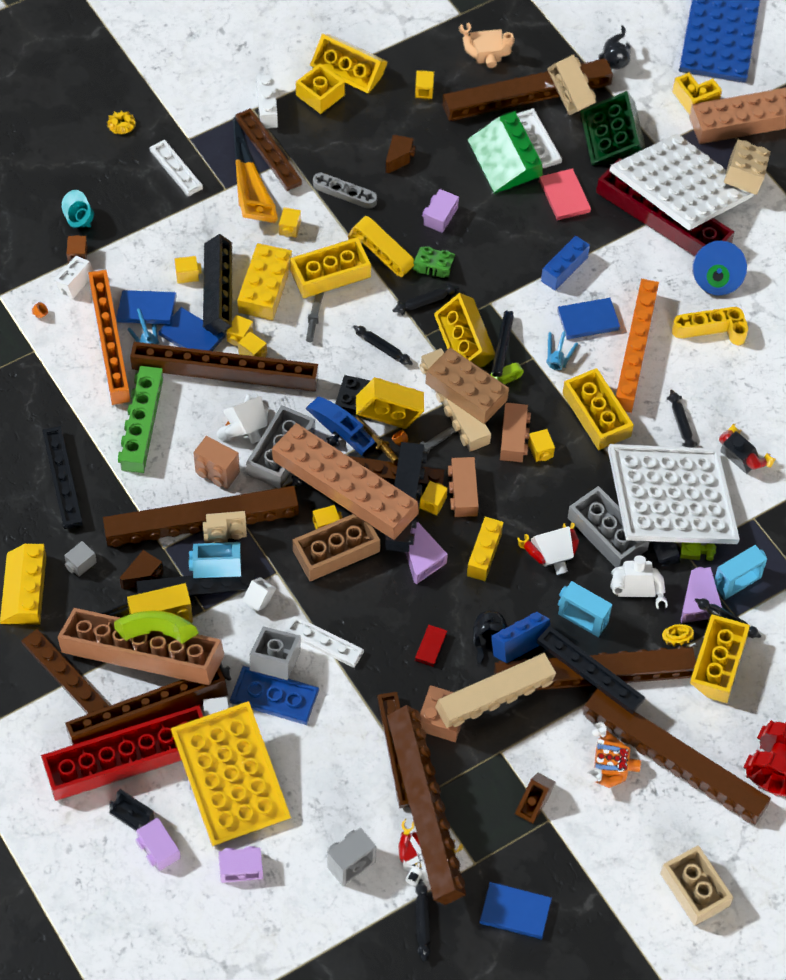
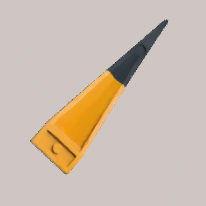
(252, 194)

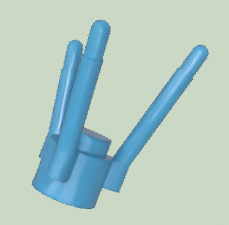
(146, 337)
(556, 359)

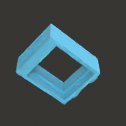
(215, 560)
(740, 572)
(584, 608)

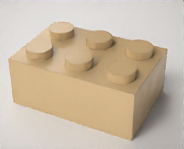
(572, 84)
(747, 166)
(696, 885)

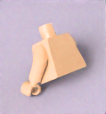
(487, 45)

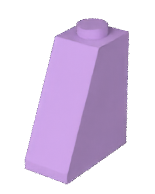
(425, 555)
(700, 586)

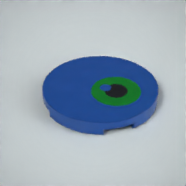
(719, 267)

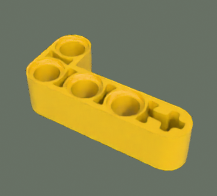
(382, 246)
(711, 322)

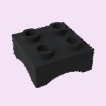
(347, 394)

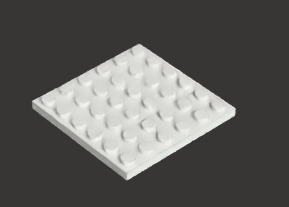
(680, 181)
(672, 494)

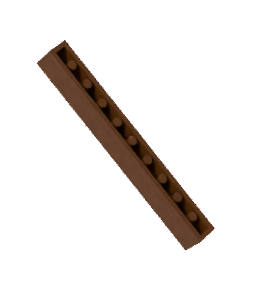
(517, 91)
(226, 366)
(189, 517)
(628, 666)
(678, 757)
(426, 805)

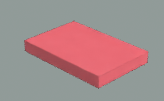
(564, 194)

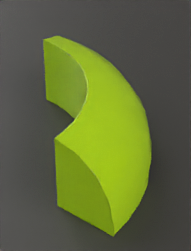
(147, 621)

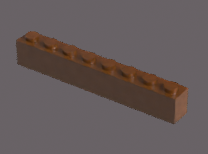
(145, 707)

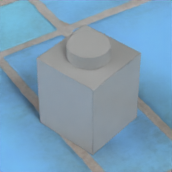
(80, 559)

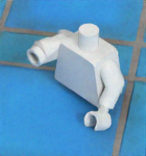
(245, 419)
(638, 580)

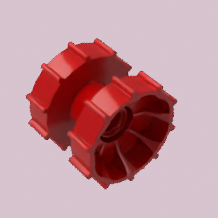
(768, 767)

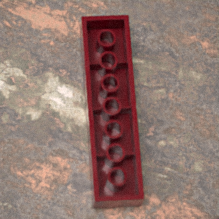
(638, 206)

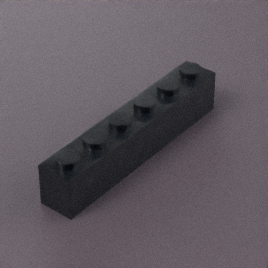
(217, 285)
(408, 480)

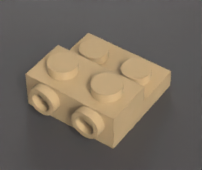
(224, 526)

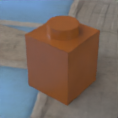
(76, 247)

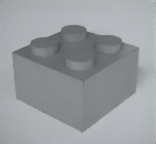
(275, 653)
(351, 856)

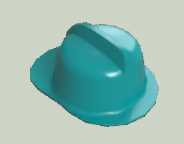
(77, 209)

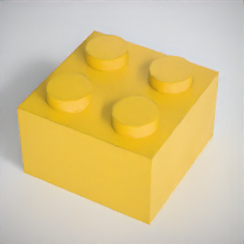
(320, 88)

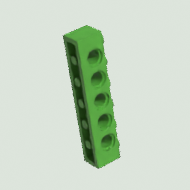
(136, 460)

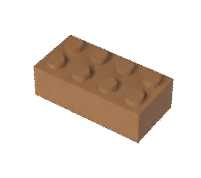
(467, 385)
(335, 546)

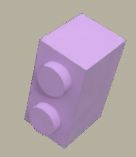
(441, 210)
(157, 844)
(240, 864)

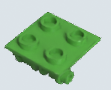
(433, 259)

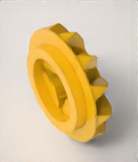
(123, 127)
(684, 632)

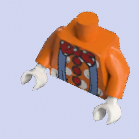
(611, 759)

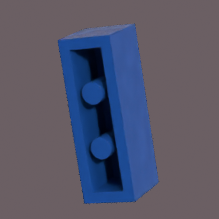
(565, 263)
(519, 637)

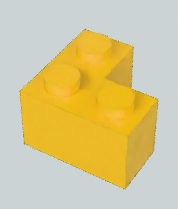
(690, 92)

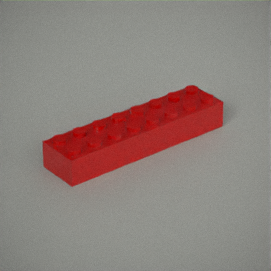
(115, 755)

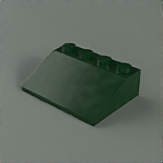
(612, 129)

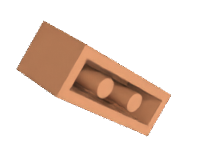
(515, 432)
(463, 487)

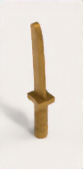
(381, 444)

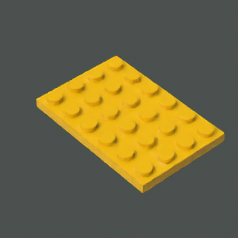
(230, 773)

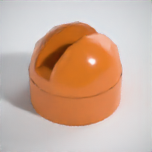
(39, 310)
(399, 437)

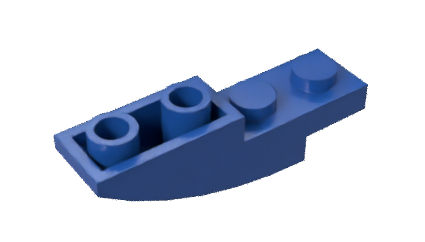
(341, 422)

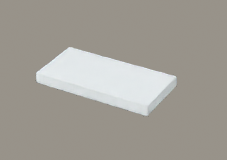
(539, 138)

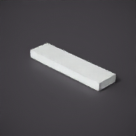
(176, 168)
(325, 641)

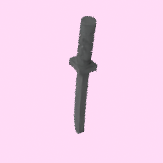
(313, 317)
(437, 439)

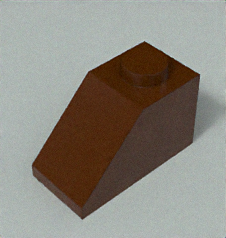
(399, 152)
(142, 568)
(535, 797)

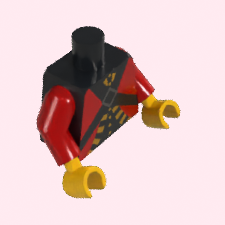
(742, 452)

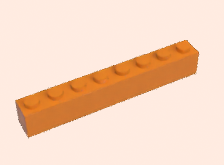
(109, 337)
(636, 344)

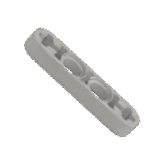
(346, 187)

